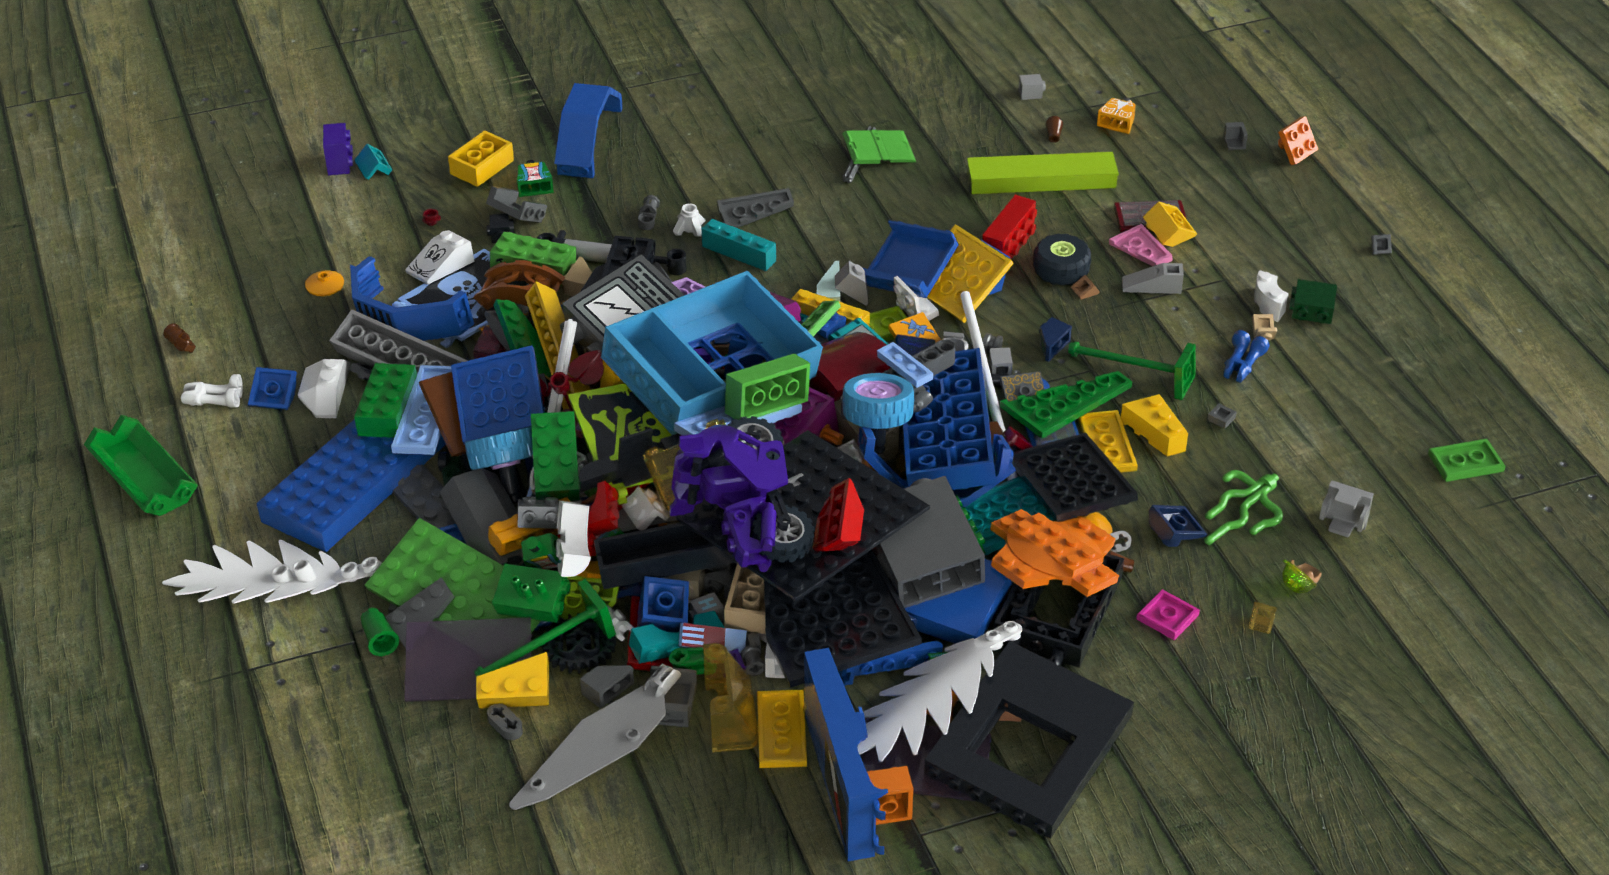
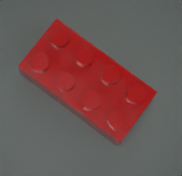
(1012, 226)

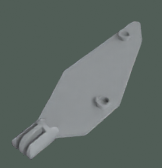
(601, 739)

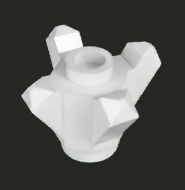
(689, 221)

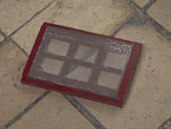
(1131, 213)

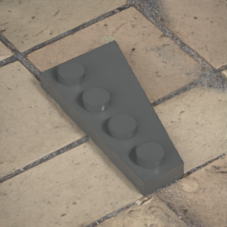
(750, 208)

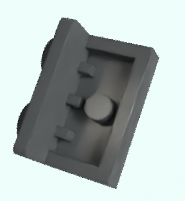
(538, 513)

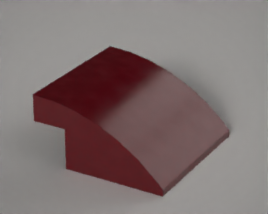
(846, 359)

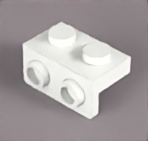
(644, 508)

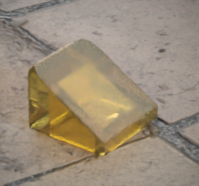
(1262, 617)

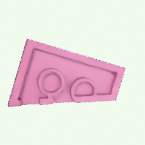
(1141, 245)

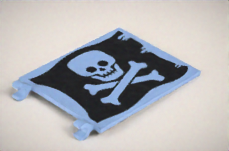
(467, 279)

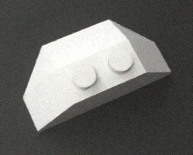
(324, 387)

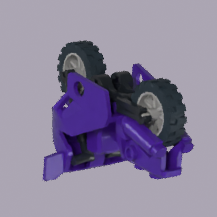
(743, 481)

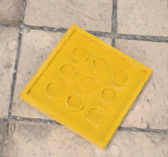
(971, 268)

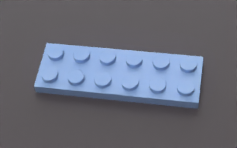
(698, 423)
(418, 429)

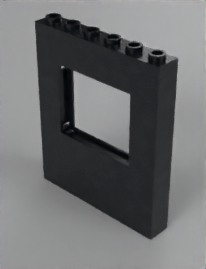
(1050, 700)

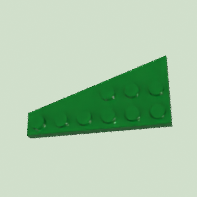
(520, 332)
(1063, 404)

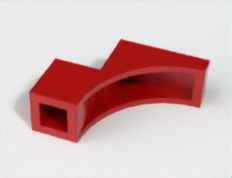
(603, 514)

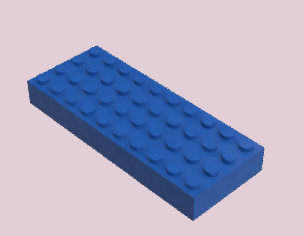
(954, 429)
(337, 487)

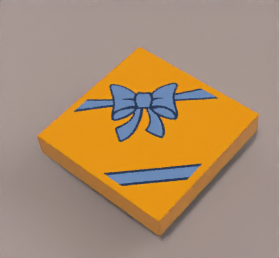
(914, 326)

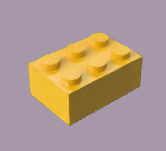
(481, 158)

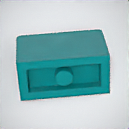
(370, 160)

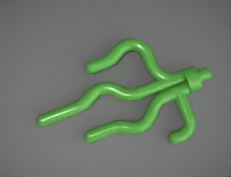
(1256, 491)

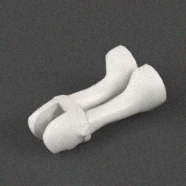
(226, 395)

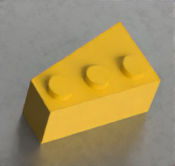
(1156, 423)
(516, 684)

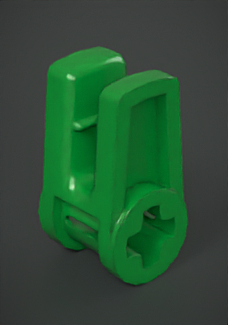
(691, 659)

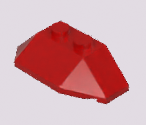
(839, 519)

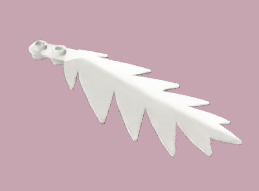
(295, 576)
(933, 691)

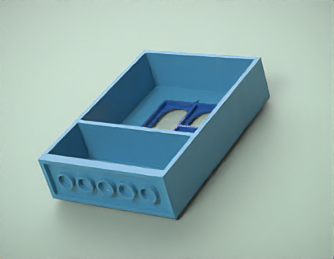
(658, 356)

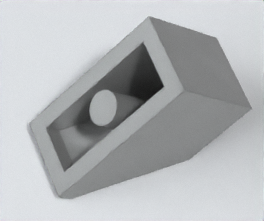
(852, 282)

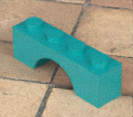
(652, 643)

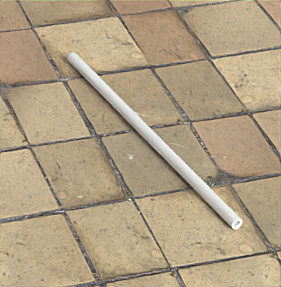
(977, 343)

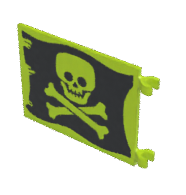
(609, 415)

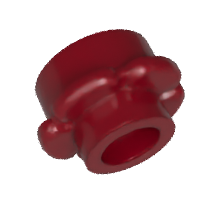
(431, 217)

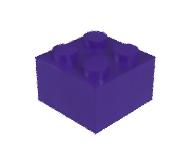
(337, 148)

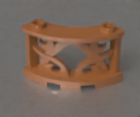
(521, 270)

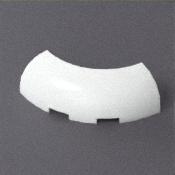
(573, 544)

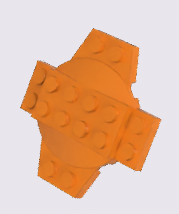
(1051, 550)

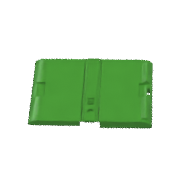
(878, 145)

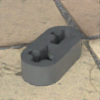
(508, 719)

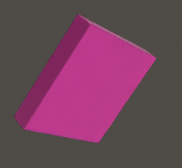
(1168, 614)

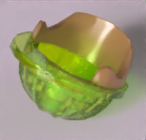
(1301, 577)

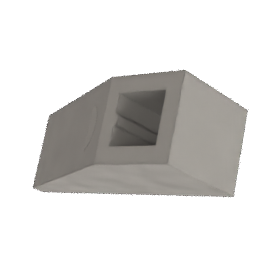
(1155, 279)

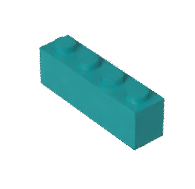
(739, 244)

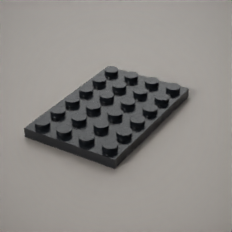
(1073, 477)

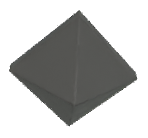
(1381, 244)

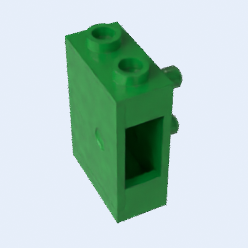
(531, 593)

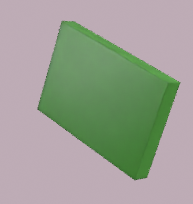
(1466, 460)

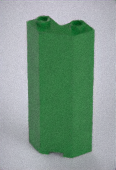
(141, 466)

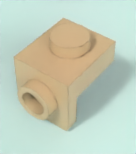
(1264, 326)

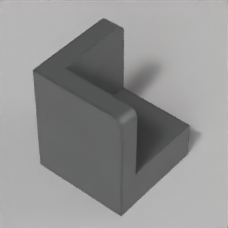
(1235, 136)

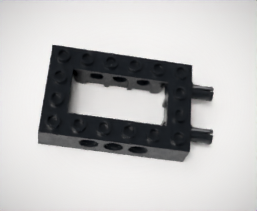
(1049, 639)

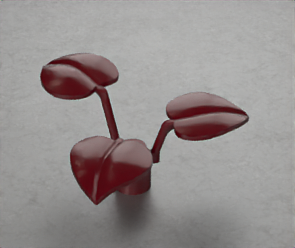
(586, 368)

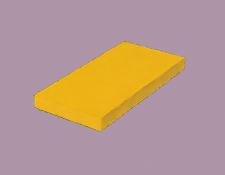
(1110, 436)
(781, 729)

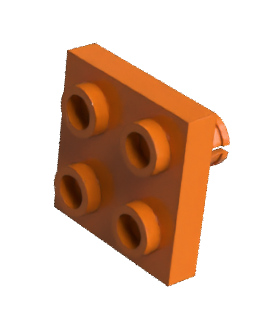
(1297, 140)

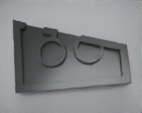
(421, 608)

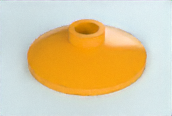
(324, 283)

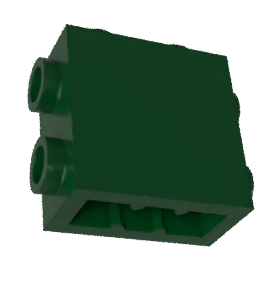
(1313, 301)

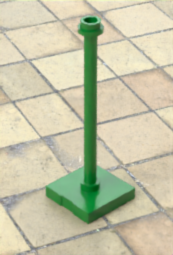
(1183, 370)
(594, 608)

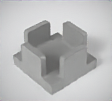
(1346, 508)

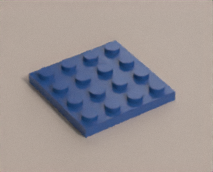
(497, 393)

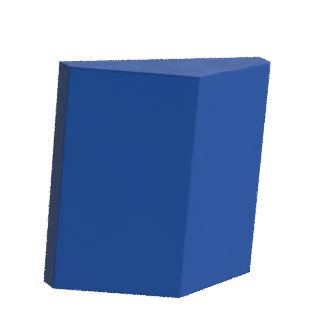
(273, 388)

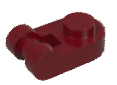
(1014, 437)

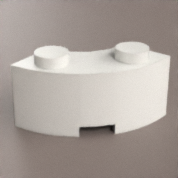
(1270, 296)

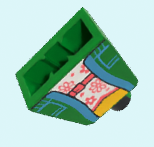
(534, 179)
(540, 551)

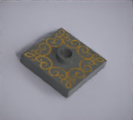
(1021, 384)

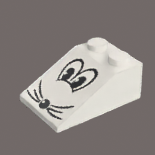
(441, 257)

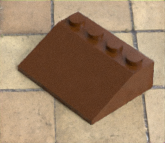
(442, 402)

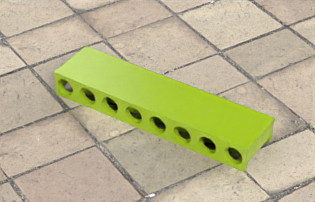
(1042, 172)

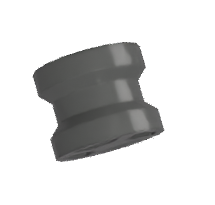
(992, 342)

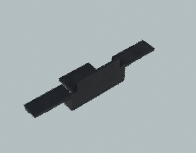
(630, 464)

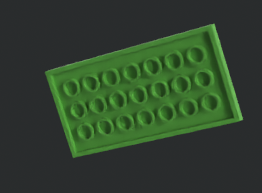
(432, 554)

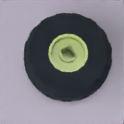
(1061, 259)

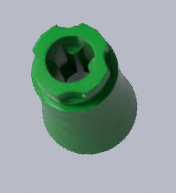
(379, 634)

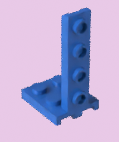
(903, 659)

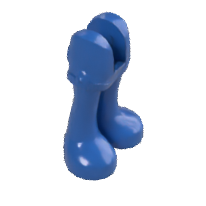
(1241, 343)

